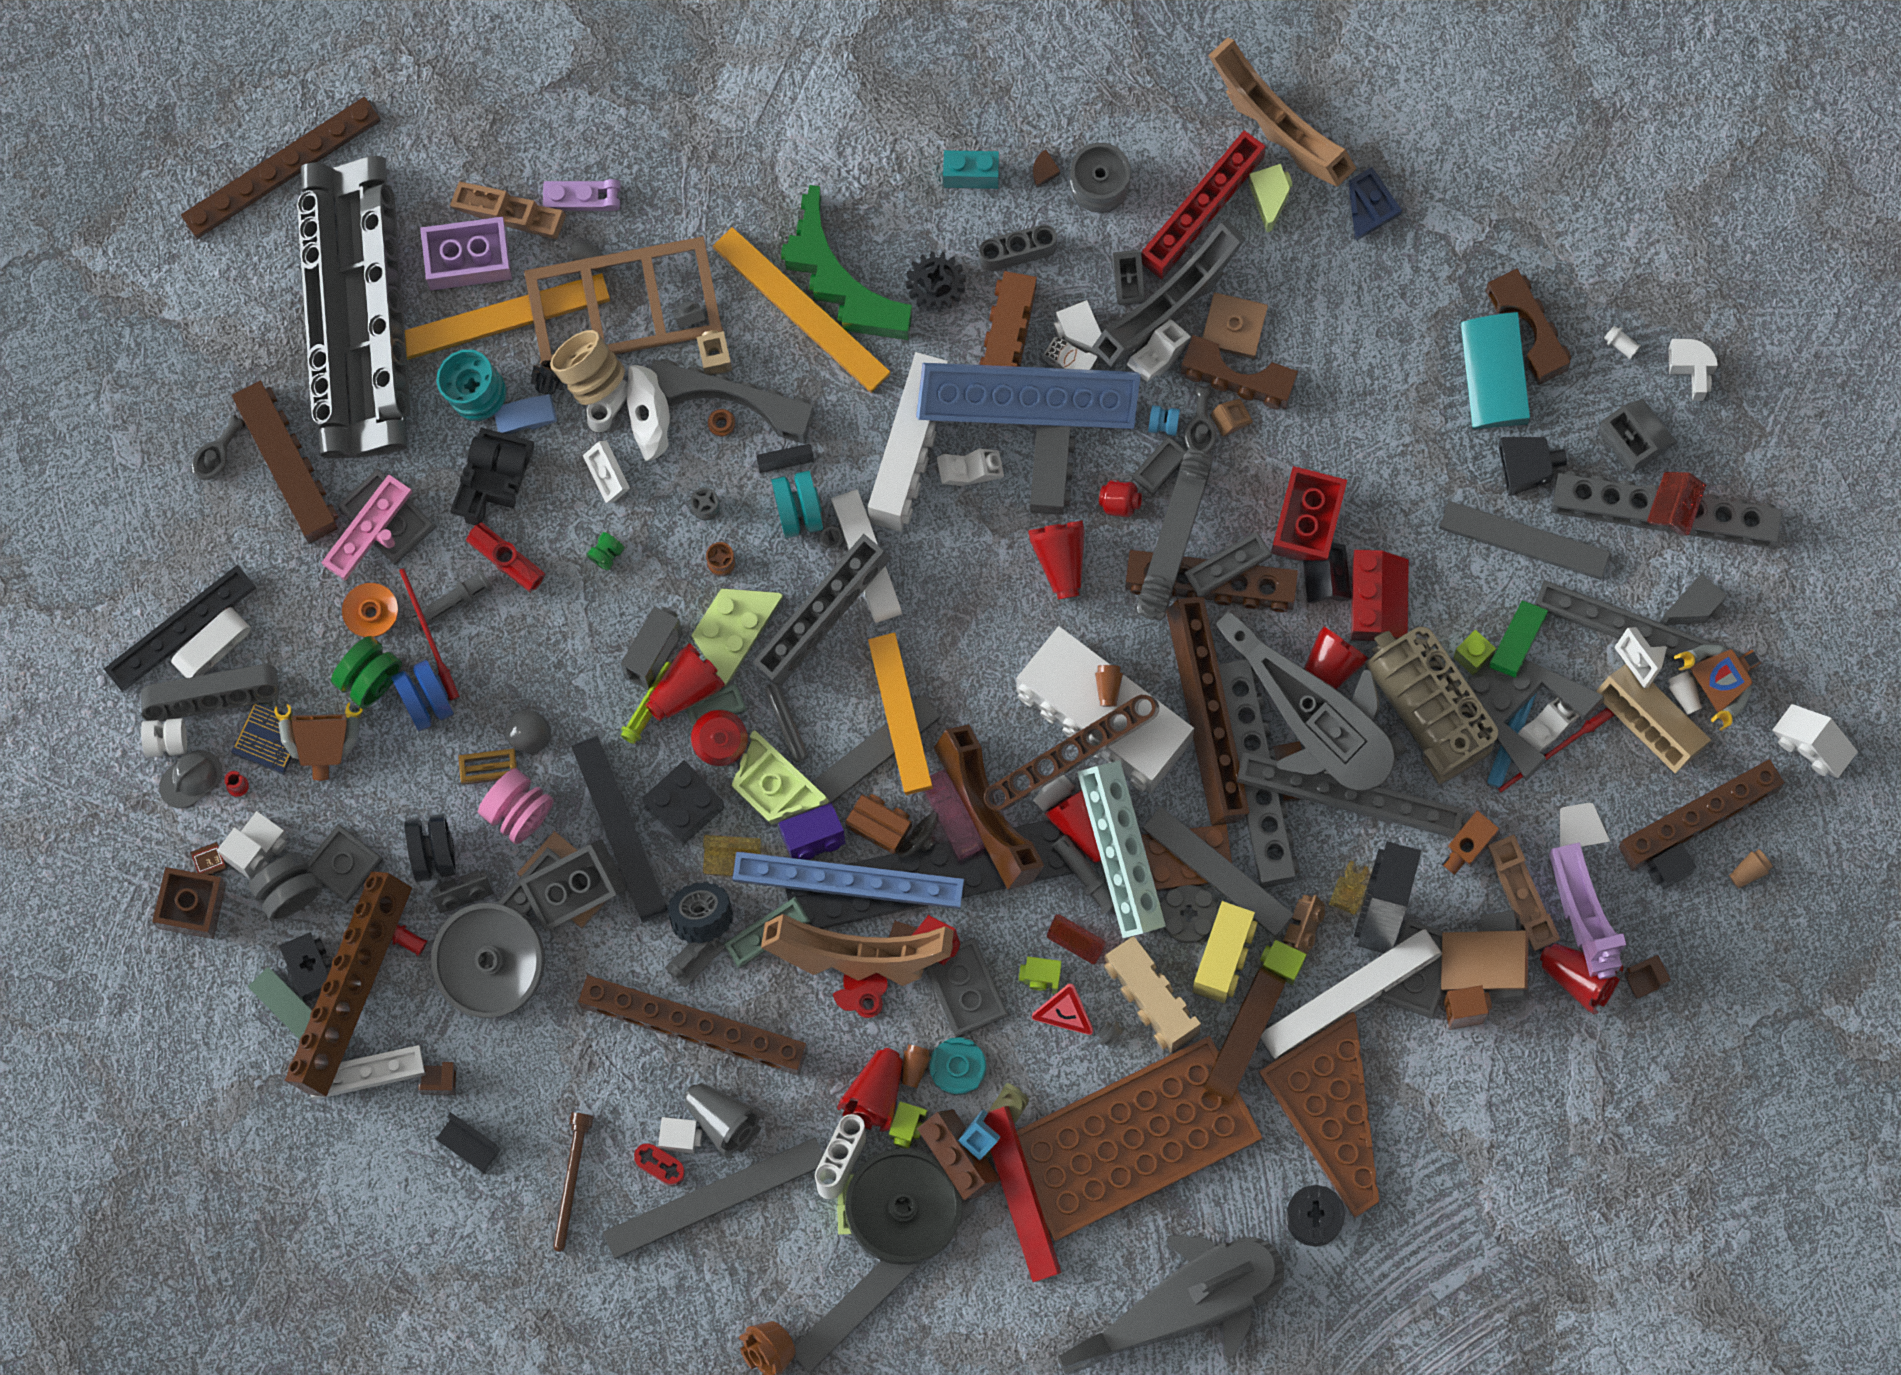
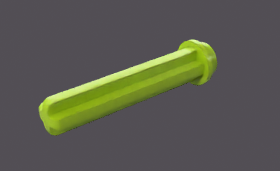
(642, 715)

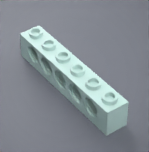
(1121, 849)

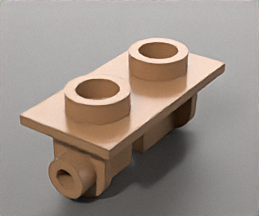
(1310, 913)

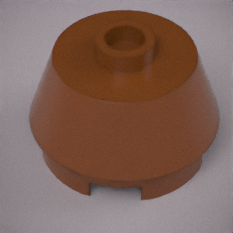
(767, 1348)

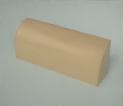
(1653, 718)

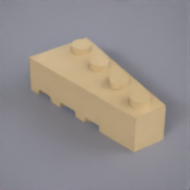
(1151, 995)

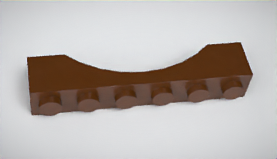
(1011, 853)

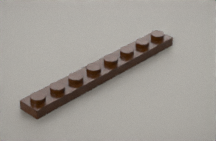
(280, 167)

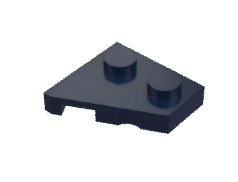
(1370, 203)

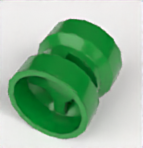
(605, 551)

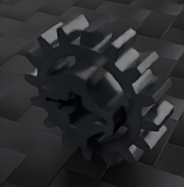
(945, 285)

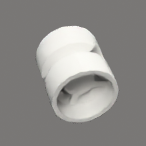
(165, 737)

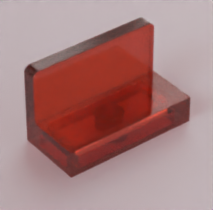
(1677, 501)

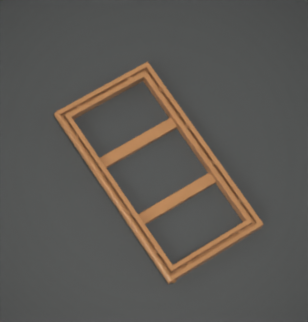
(642, 254)

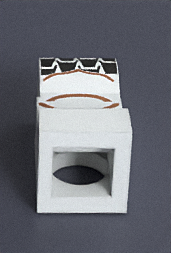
(1065, 356)

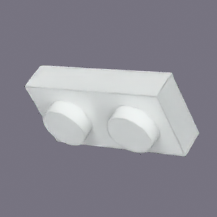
(606, 471)

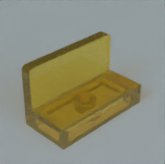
(721, 852)

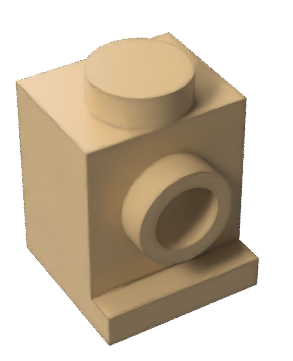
(717, 363)

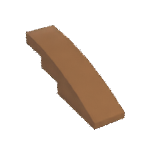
(516, 211)

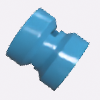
(1157, 420)

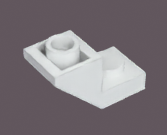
(972, 468)
(1548, 725)

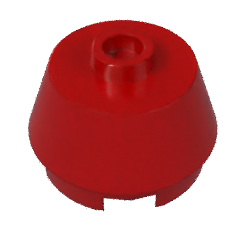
(719, 737)

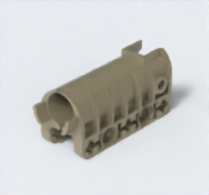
(1428, 703)

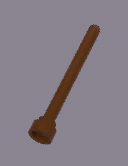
(580, 1125)

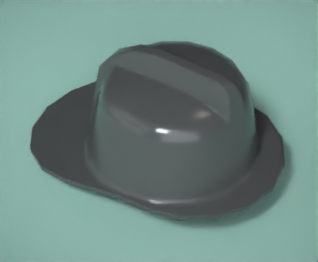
(190, 778)

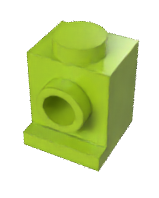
(1041, 974)
(905, 1124)

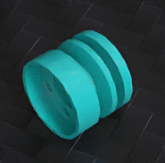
(471, 385)

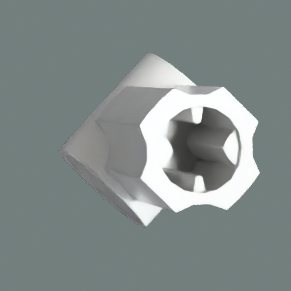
(609, 405)

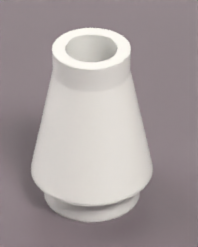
(1685, 690)
(1054, 793)

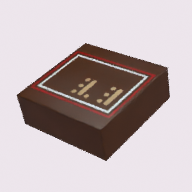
(208, 860)

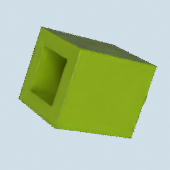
(1474, 652)
(1283, 960)

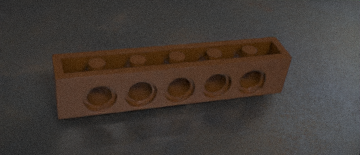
(1281, 579)
(1701, 814)

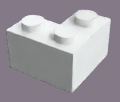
(1816, 739)
(253, 846)

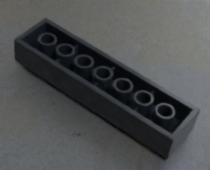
(1386, 897)

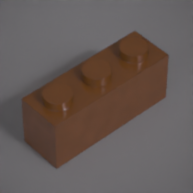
(966, 1171)

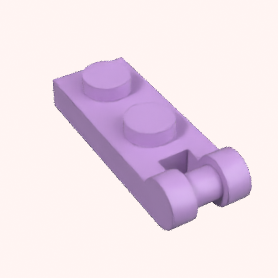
(581, 195)

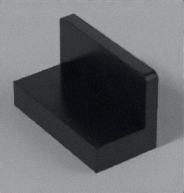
(1328, 577)
(468, 1143)

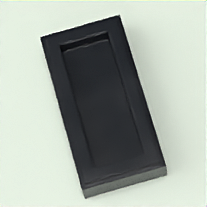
(785, 458)

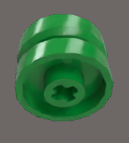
(366, 672)

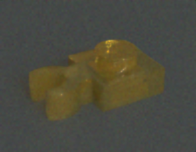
(1348, 890)

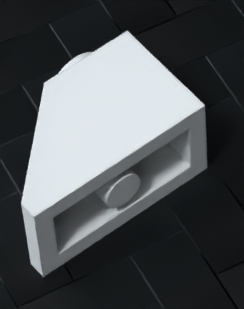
(1078, 327)

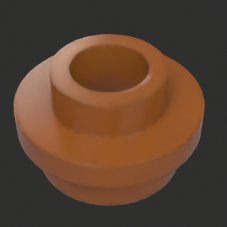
(721, 414)

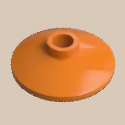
(368, 597)

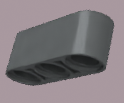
(1026, 237)

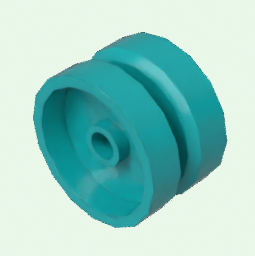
(797, 504)

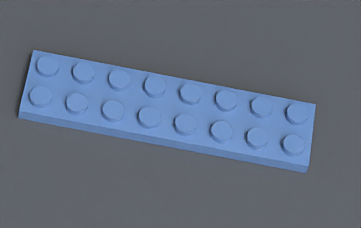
(1028, 395)

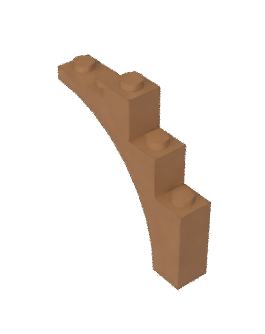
(1278, 122)
(856, 956)

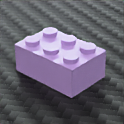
(466, 253)

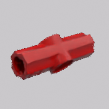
(517, 568)

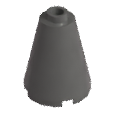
(723, 1118)

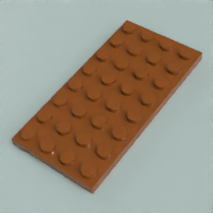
(1133, 1139)

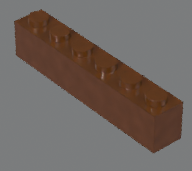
(285, 462)

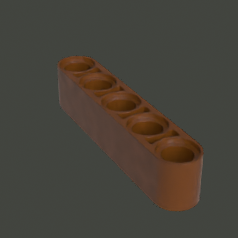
(1245, 1033)

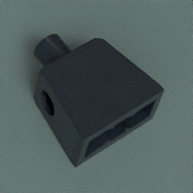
(1528, 462)

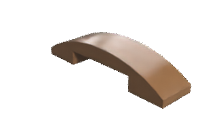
(1522, 892)

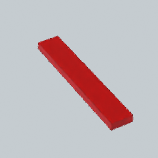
(1022, 1197)

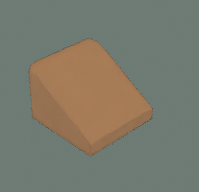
(1231, 417)

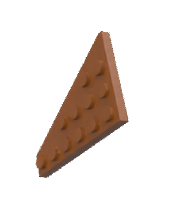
(1327, 1105)

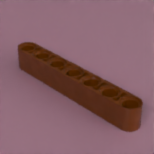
(1057, 753)

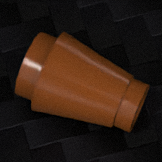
(1108, 684)
(914, 1065)

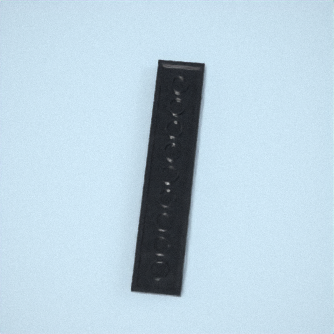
(940, 860)

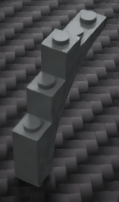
(1173, 298)

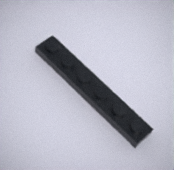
(179, 628)

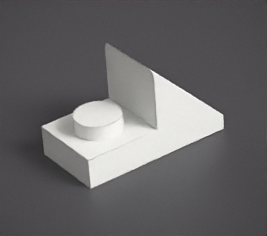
(1640, 657)

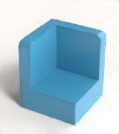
(978, 1136)

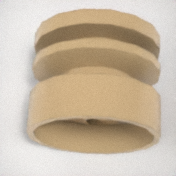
(587, 367)

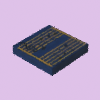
(261, 740)

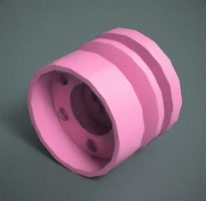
(515, 806)

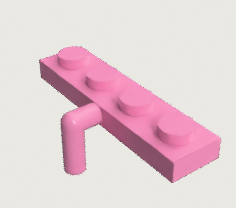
(368, 528)

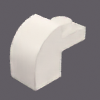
(1160, 352)
(1693, 358)

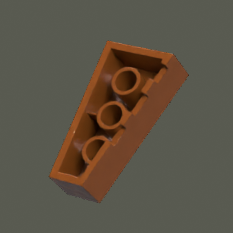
(1009, 320)

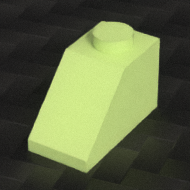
(1270, 191)

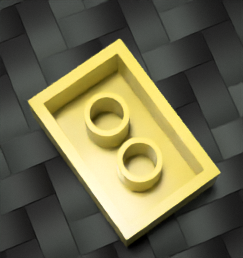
(1225, 953)

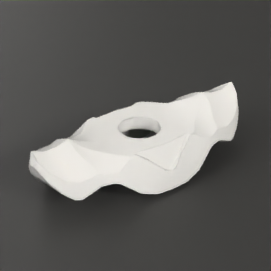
(645, 390)

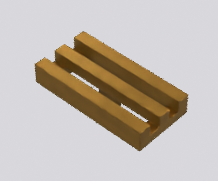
(485, 767)

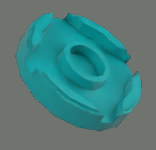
(957, 1066)

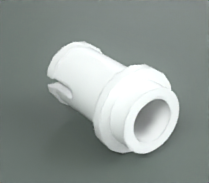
(1622, 342)

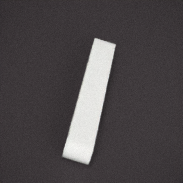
(1351, 994)

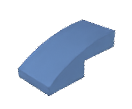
(526, 413)

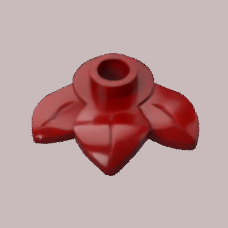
(859, 991)

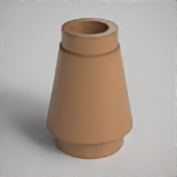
(1750, 869)

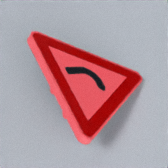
(1065, 1011)

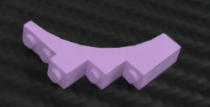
(1581, 906)

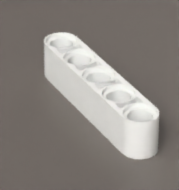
(853, 523)

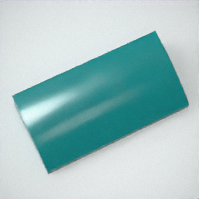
(1495, 371)

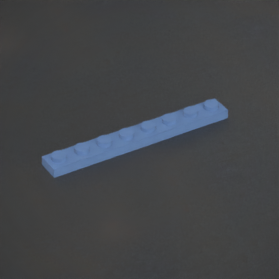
(848, 880)

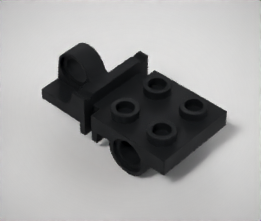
(492, 474)

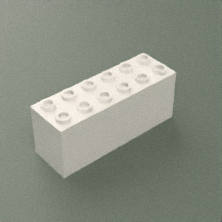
(1065, 690)

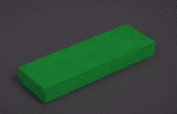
(1518, 639)

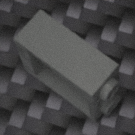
(652, 647)

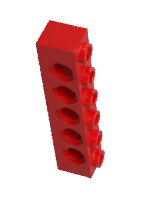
(1202, 204)

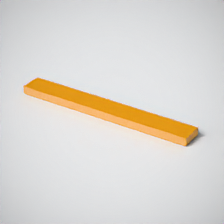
(801, 310)
(499, 318)

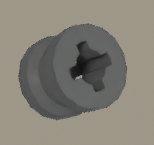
(703, 498)

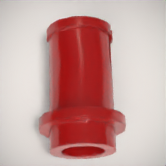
(240, 788)
(408, 940)

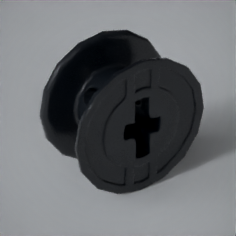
(1328, 1225)

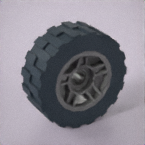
(700, 912)

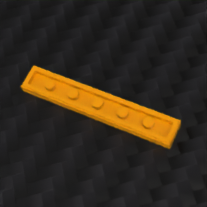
(900, 714)

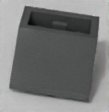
(1636, 434)

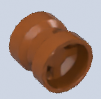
(719, 553)

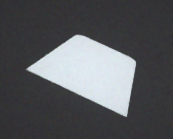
(1581, 825)

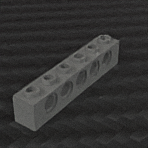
(822, 609)

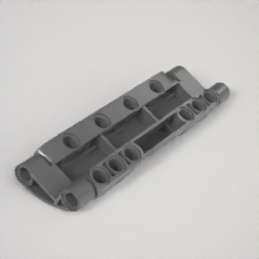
(353, 308)

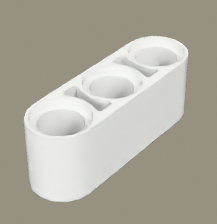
(211, 644)
(840, 1144)

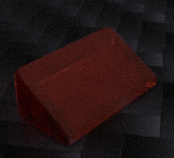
(1076, 939)

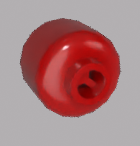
(1120, 498)

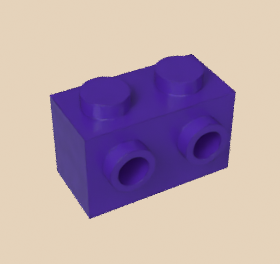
(812, 833)

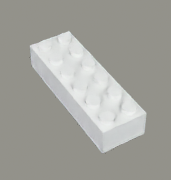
(903, 456)

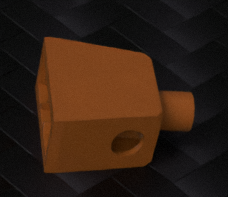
(1477, 831)

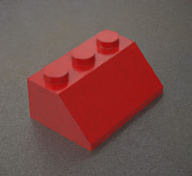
(1308, 515)
(1379, 594)

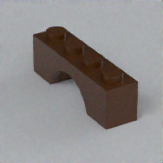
(1513, 294)
(1270, 385)

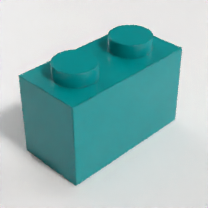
(971, 169)

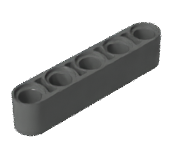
(209, 692)

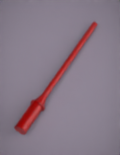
(443, 671)
(1589, 726)

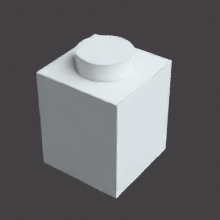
(679, 1135)

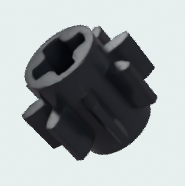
(545, 378)

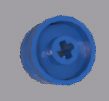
(425, 694)

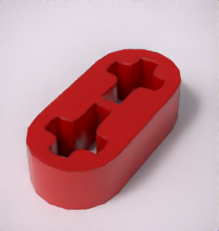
(655, 1170)

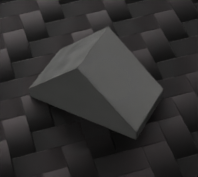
(1128, 276)

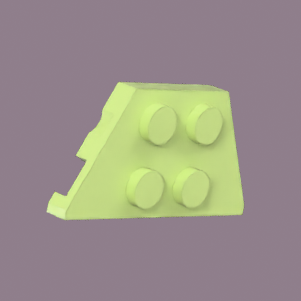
(733, 627)
(774, 783)

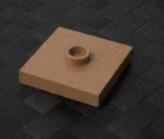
(1235, 324)

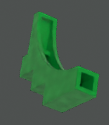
(861, 308)

